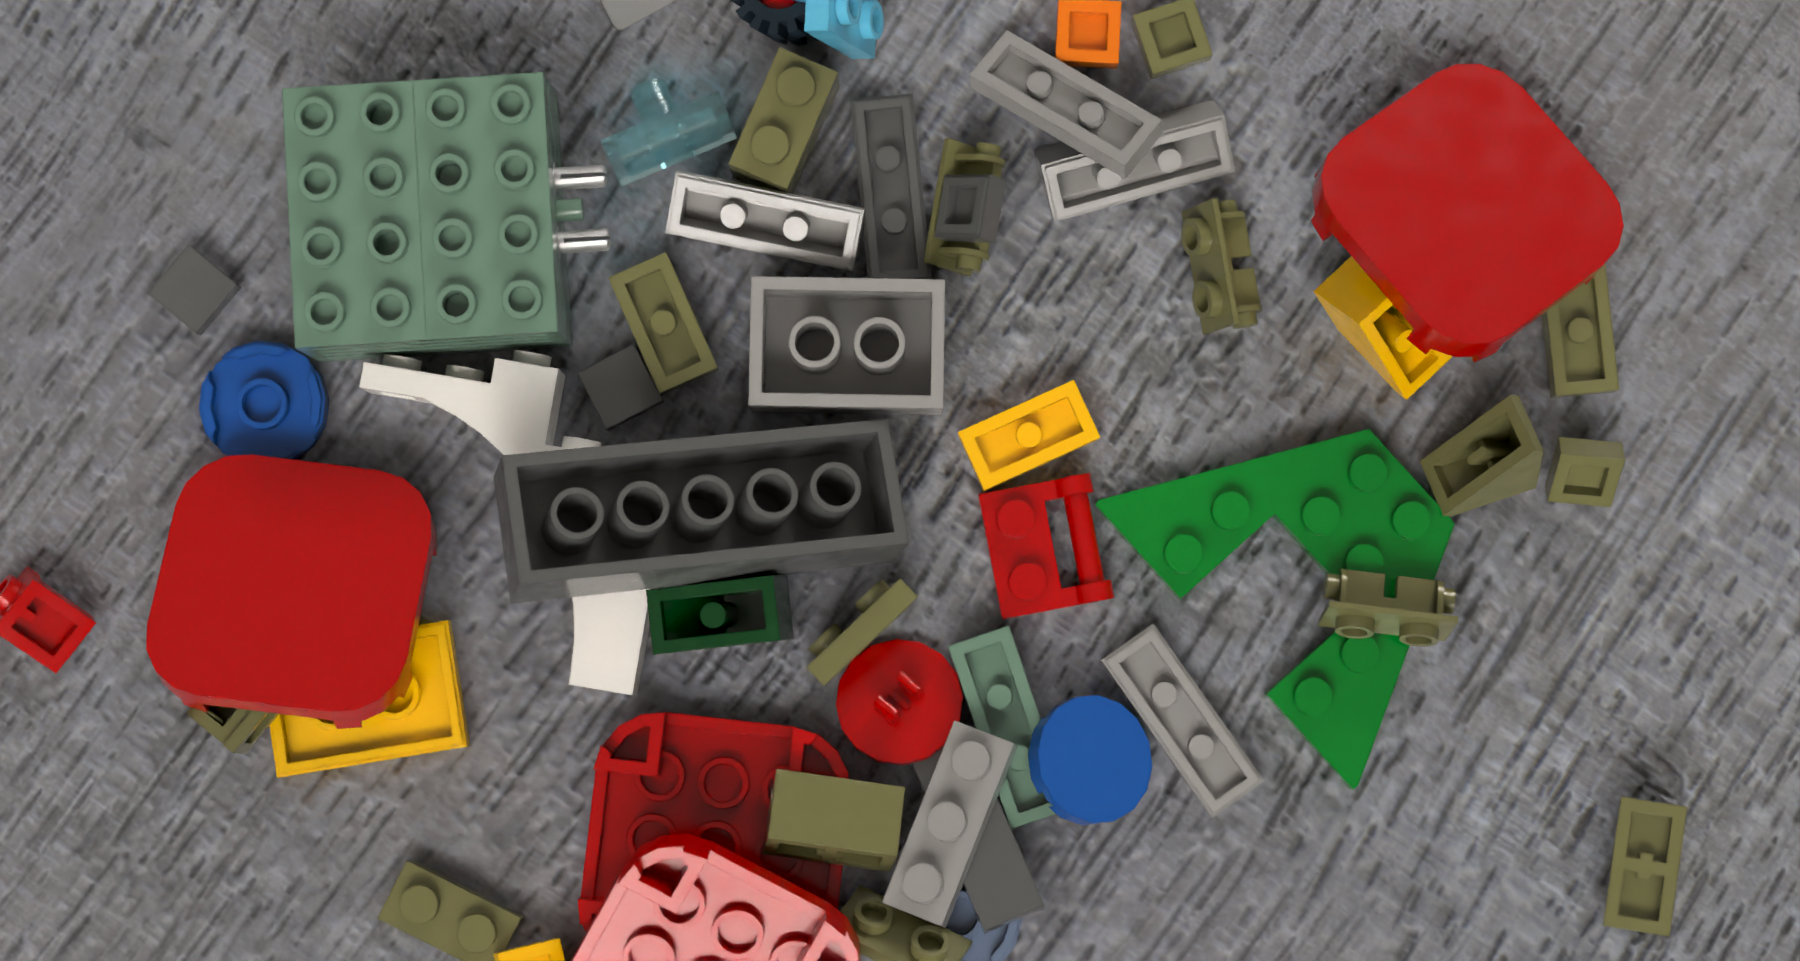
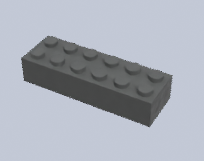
(698, 510)

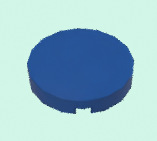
(264, 402)
(1090, 760)

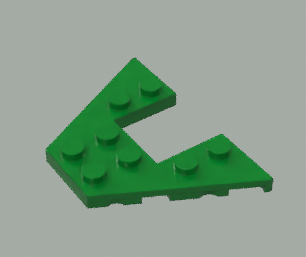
(1347, 511)

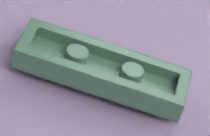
(1005, 708)

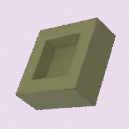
(1171, 37)
(1584, 471)

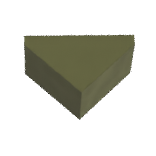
(1486, 460)

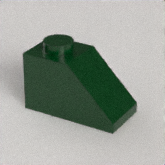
(720, 614)

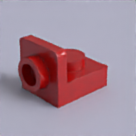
(41, 619)

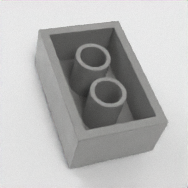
(846, 345)

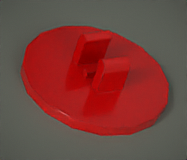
(899, 702)

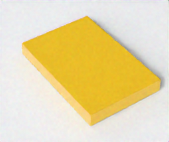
(420, 723)

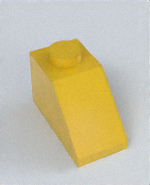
(1377, 329)

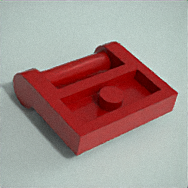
(1024, 550)

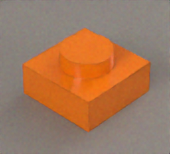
(1088, 33)

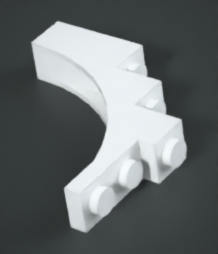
(518, 417)

